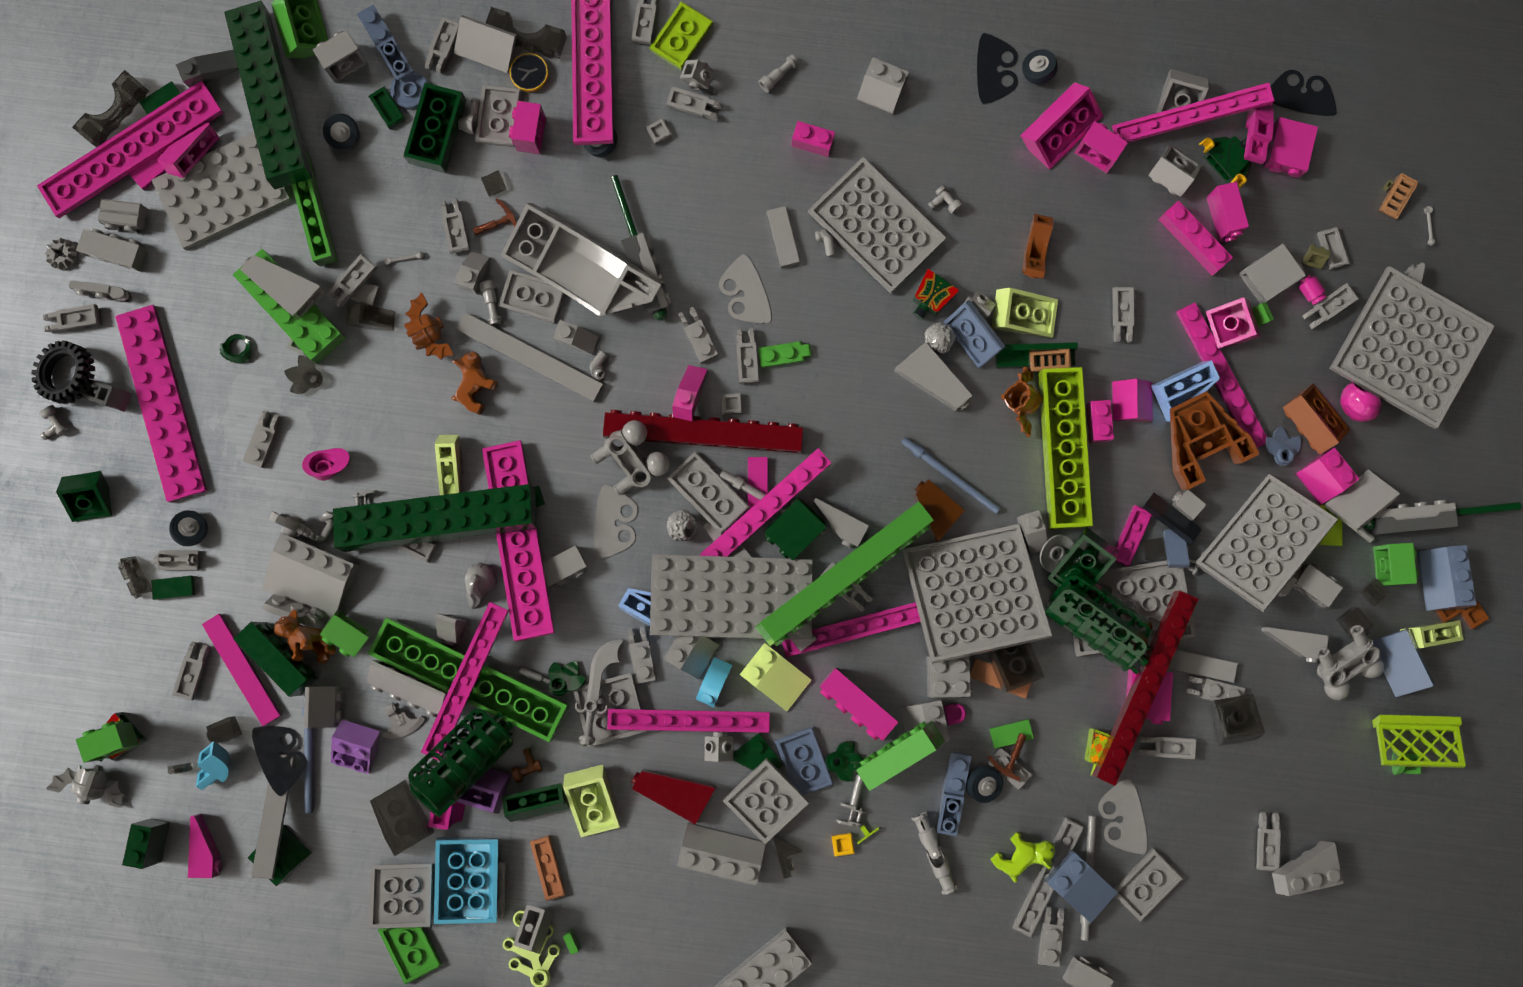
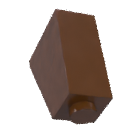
(939, 506)

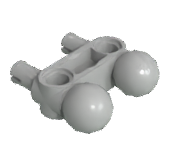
(629, 457)
(1355, 658)

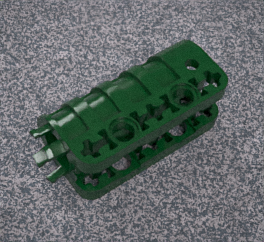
(1098, 624)
(462, 763)

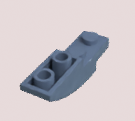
(385, 42)
(953, 793)

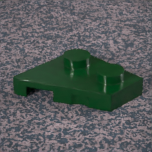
(755, 752)

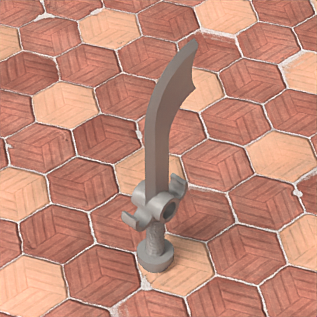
(604, 657)

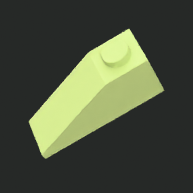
(448, 464)
(1436, 634)

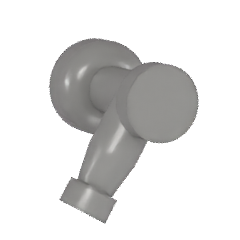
(943, 194)
(57, 427)

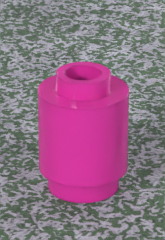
(1312, 289)

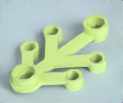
(533, 957)

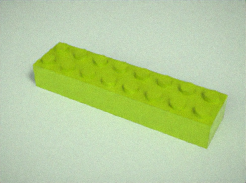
(1065, 448)

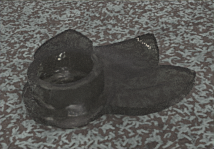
(301, 375)

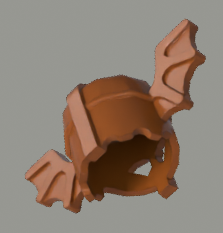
(425, 329)
(1023, 399)

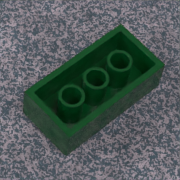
(434, 127)
(275, 658)

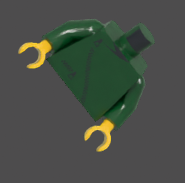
(1227, 158)

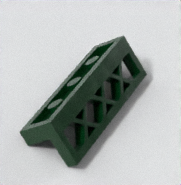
(1019, 354)

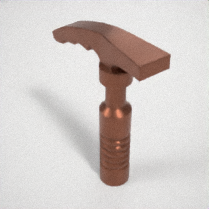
(494, 223)
(1014, 755)

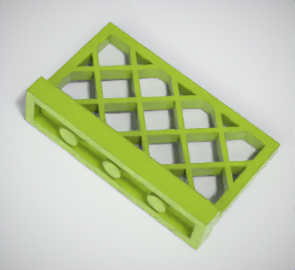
(1424, 724)

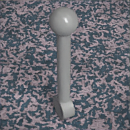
(1428, 210)
(388, 261)

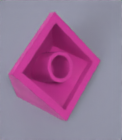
(1132, 400)

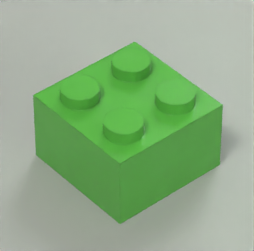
(1395, 564)
(345, 634)
(106, 741)

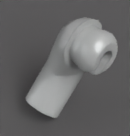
(828, 241)
(596, 366)

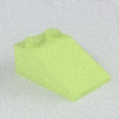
(1024, 313)
(775, 677)
(591, 800)

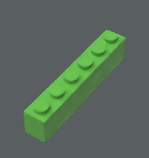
(314, 220)

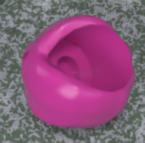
(1360, 403)

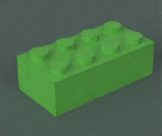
(900, 754)

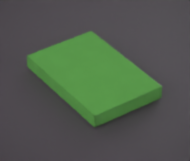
(410, 951)

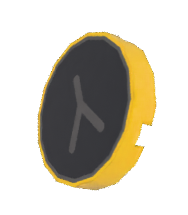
(529, 72)

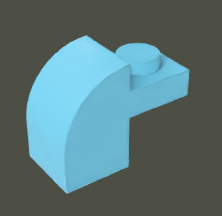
(713, 682)
(214, 763)

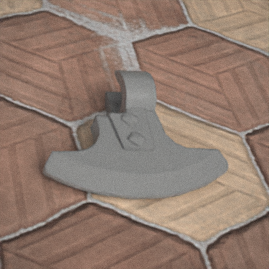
(401, 723)

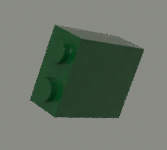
(794, 529)
(146, 843)

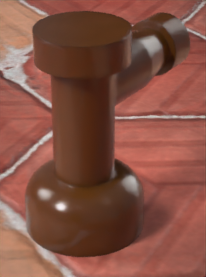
(533, 766)

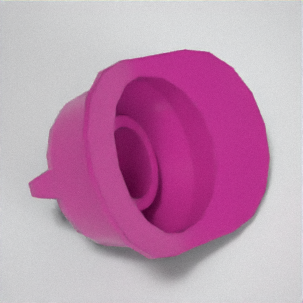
(325, 463)

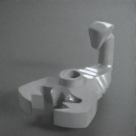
(294, 525)

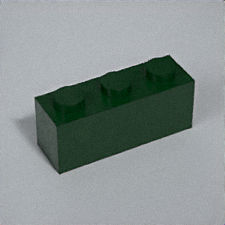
(535, 802)

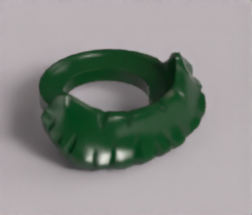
(226, 352)

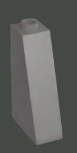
(286, 288)
(932, 376)

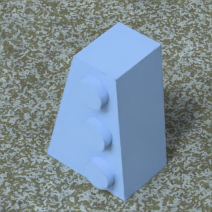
(1184, 386)
(637, 604)

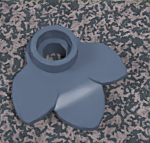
(1284, 445)

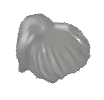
(479, 581)

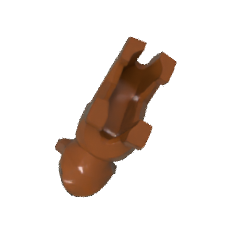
(472, 382)
(303, 638)

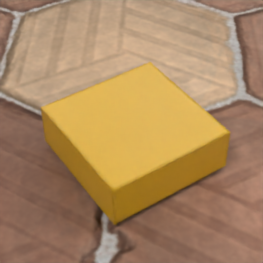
(842, 844)

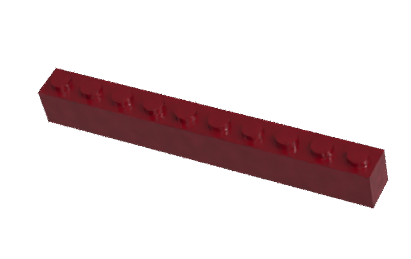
(710, 432)
(1145, 687)

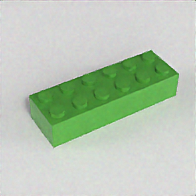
(311, 333)

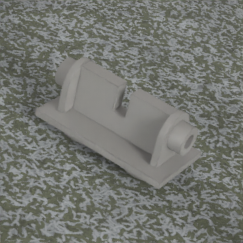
(176, 559)

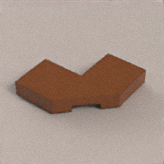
(1473, 615)

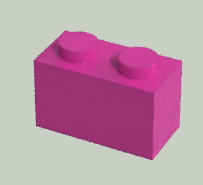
(813, 138)
(1099, 421)

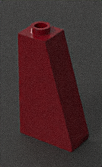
(674, 793)

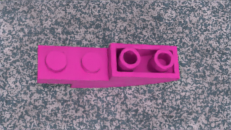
(1260, 133)

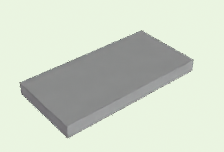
(708, 493)

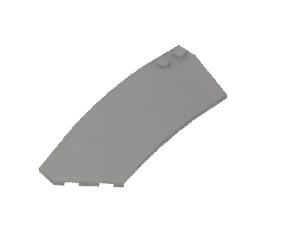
(577, 263)

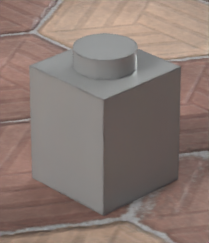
(1187, 504)

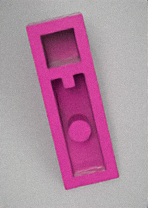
(186, 152)
(689, 393)
(203, 854)

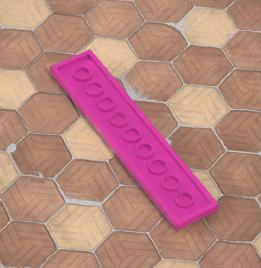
(592, 72)
(129, 149)
(161, 403)
(520, 551)

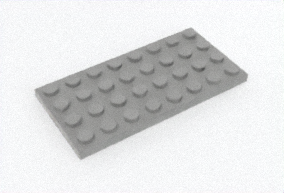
(723, 594)

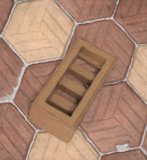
(1404, 184)
(1033, 363)

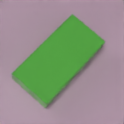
(1008, 733)

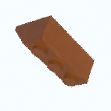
(1316, 419)

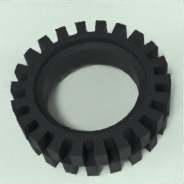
(46, 366)

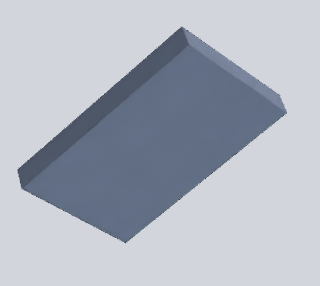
(974, 334)
(1403, 663)
(804, 761)

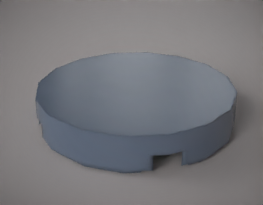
(408, 90)

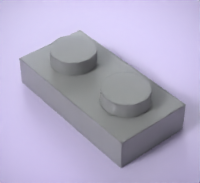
(1003, 758)

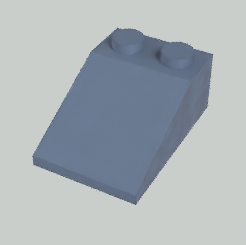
(1080, 886)

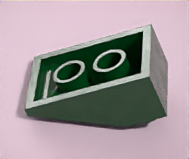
(1087, 555)

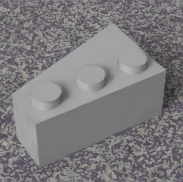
(1309, 872)

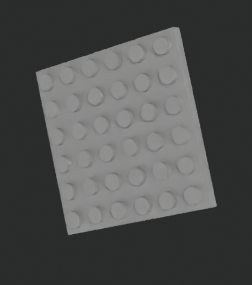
(1412, 347)
(976, 594)

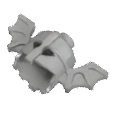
(88, 785)

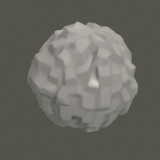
(940, 337)
(681, 525)

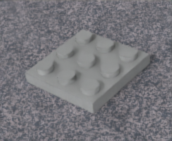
(616, 694)
(766, 801)
(401, 896)

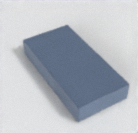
(1175, 550)

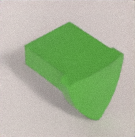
(1397, 770)

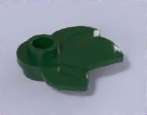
(566, 676)
(847, 759)

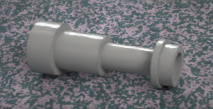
(767, 82)
(488, 288)

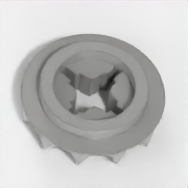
(67, 248)

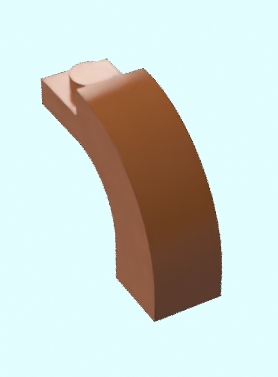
(1036, 246)

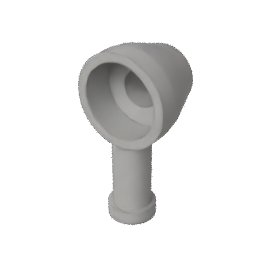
(469, 122)

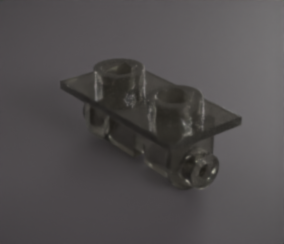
(131, 570)

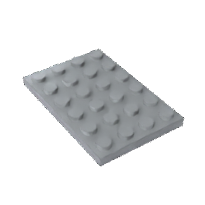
(218, 192)
(876, 225)
(1266, 542)
(1144, 589)

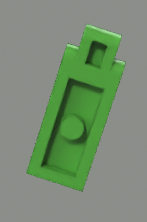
(783, 354)

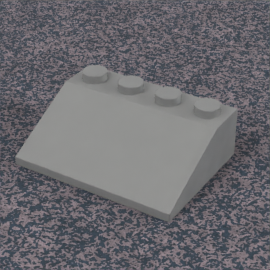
(309, 575)

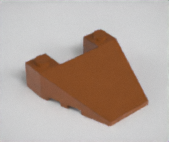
(1200, 430)

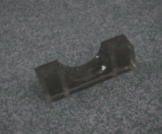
(546, 41)
(127, 95)

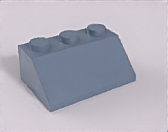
(1446, 578)

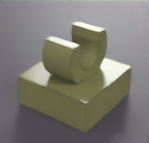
(1316, 256)

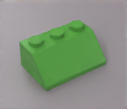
(299, 26)

